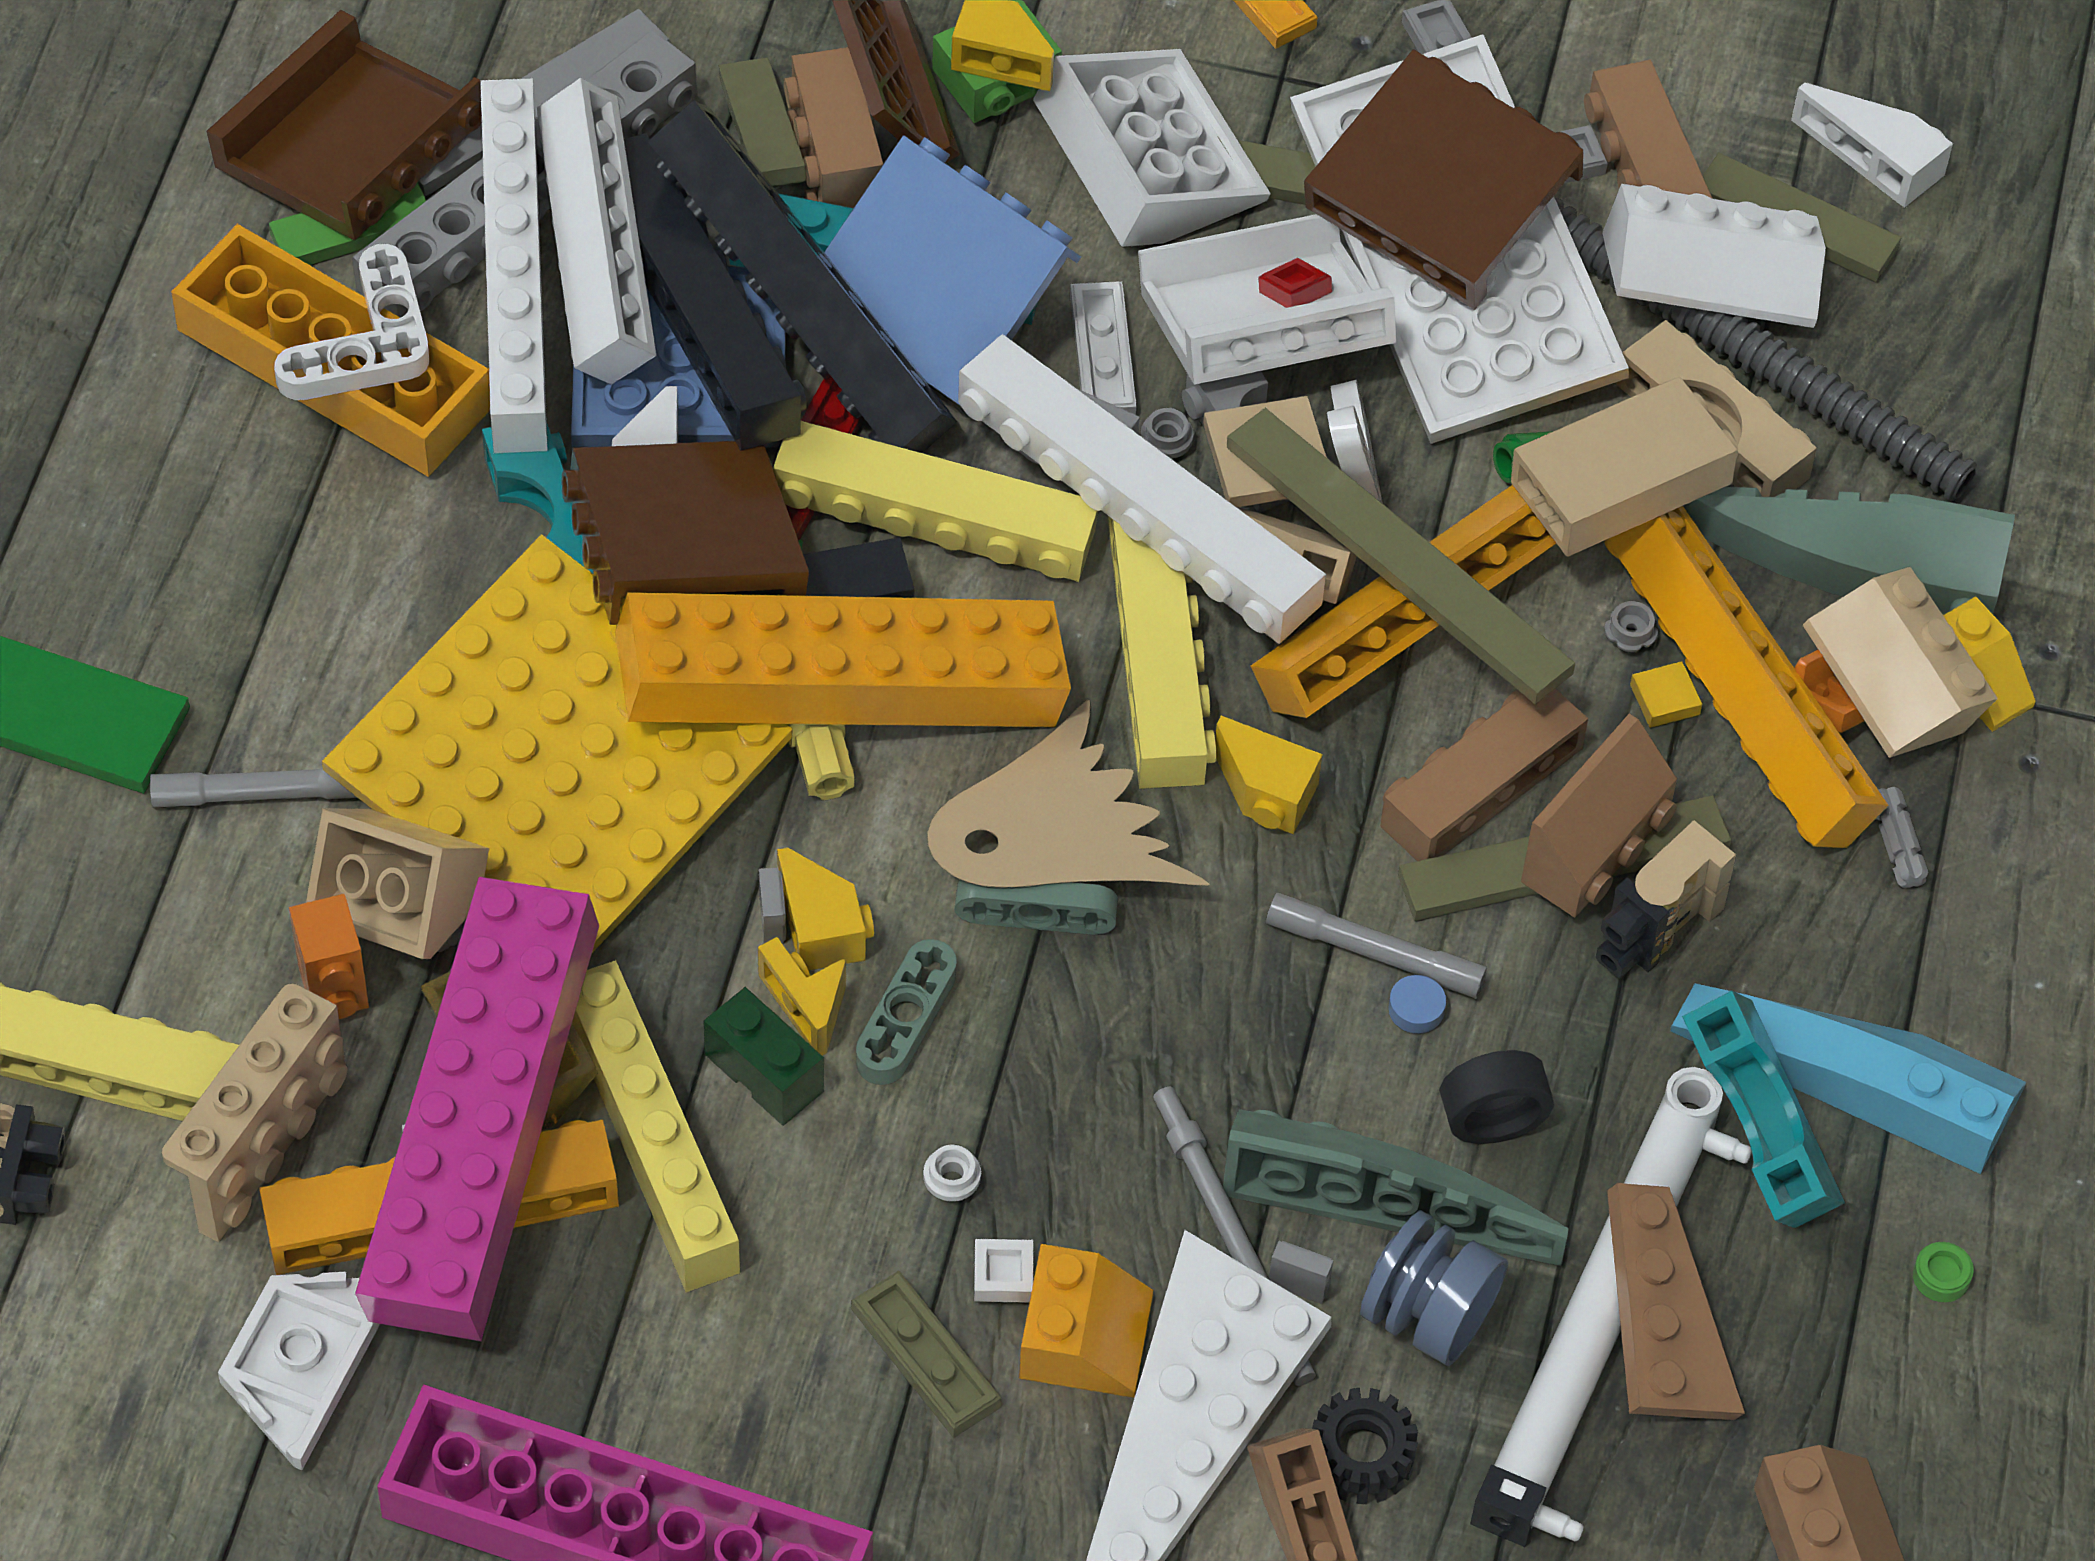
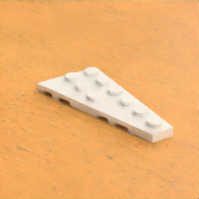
(1207, 1385)

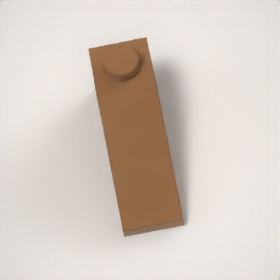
(1302, 1497)

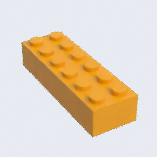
(259, 300)

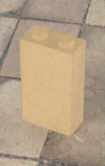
(1624, 465)

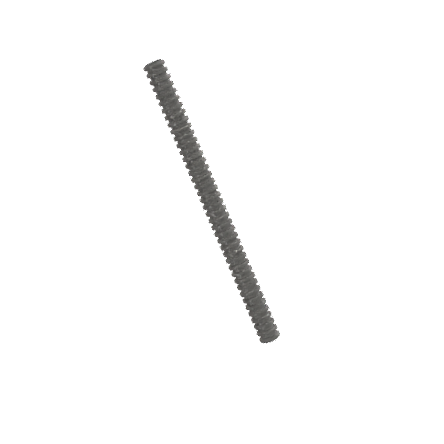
(1797, 378)

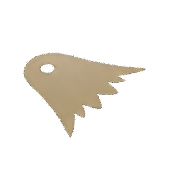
(1052, 821)

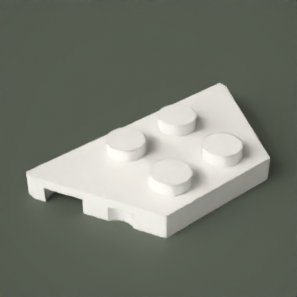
(297, 1357)

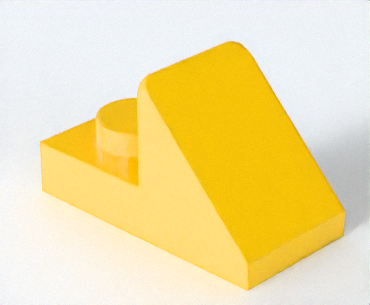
(807, 1000)

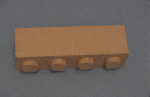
(1641, 130)
(1481, 773)

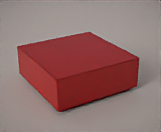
(1295, 283)

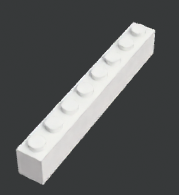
(513, 267)
(1141, 489)

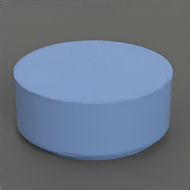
(1417, 1004)

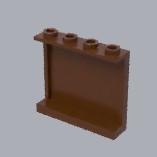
(342, 129)
(1441, 176)
(681, 521)

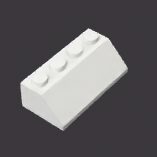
(1715, 255)

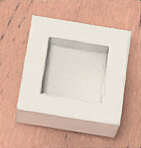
(1003, 1270)

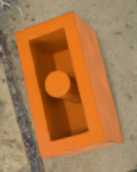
(330, 953)

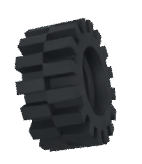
(1380, 1419)

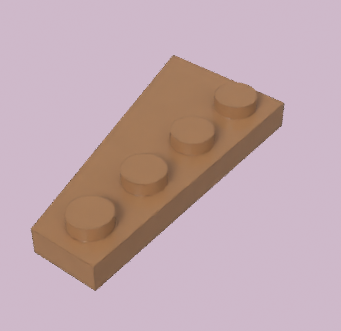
(1665, 1319)

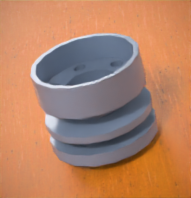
(1424, 1283)

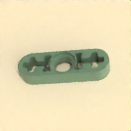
(1048, 907)
(906, 1034)

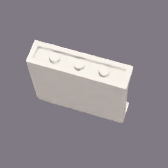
(1224, 328)

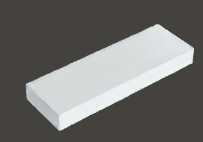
(1103, 343)

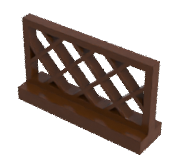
(895, 71)

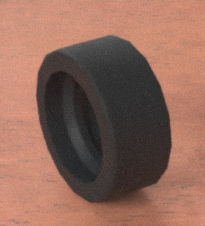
(1496, 1097)

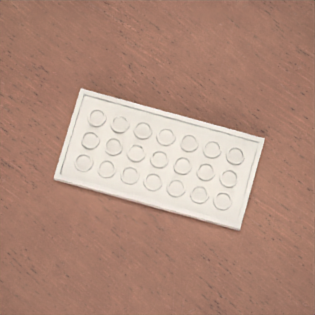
(1534, 332)

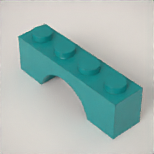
(536, 482)
(1781, 1140)

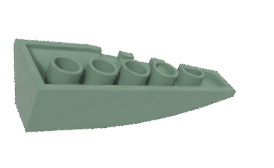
(1849, 541)
(1377, 1185)

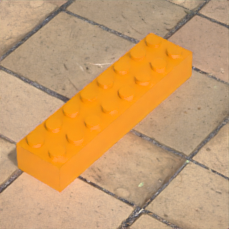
(841, 660)

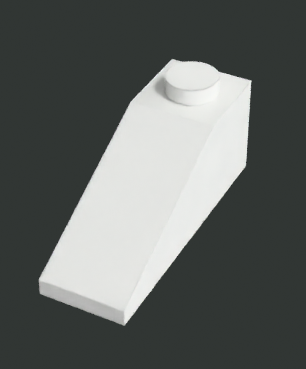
(1878, 141)

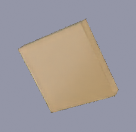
(1239, 481)

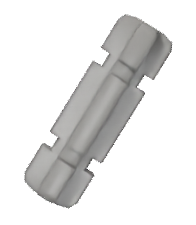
(1901, 840)

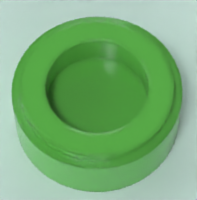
(1943, 1272)

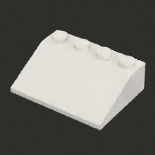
(1148, 143)

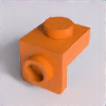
(1828, 691)

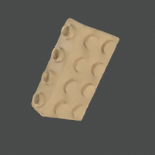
(258, 1107)

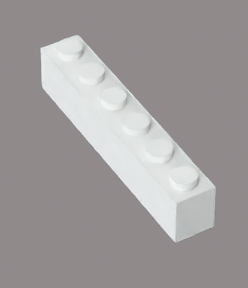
(596, 232)

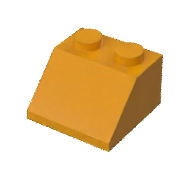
(1084, 1323)

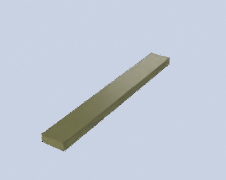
(1401, 556)

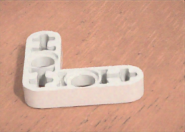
(386, 337)
(1352, 436)

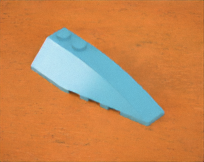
(1886, 1077)

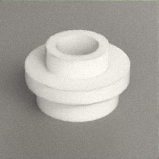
(952, 1159)

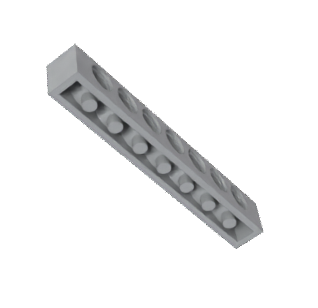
(448, 230)

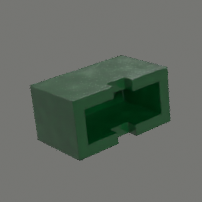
(764, 1055)

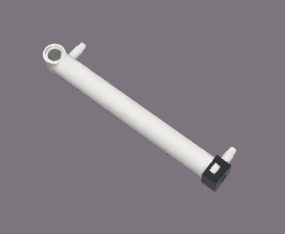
(1520, 1478)

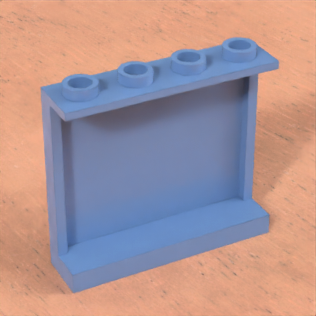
(944, 260)

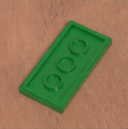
(85, 716)

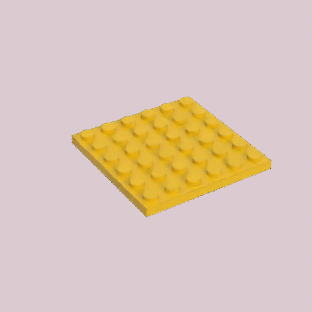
(528, 748)

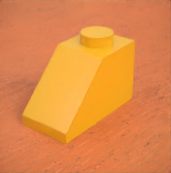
(1001, 44)
(1996, 657)
(1267, 774)
(822, 912)

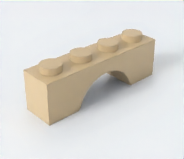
(1769, 449)

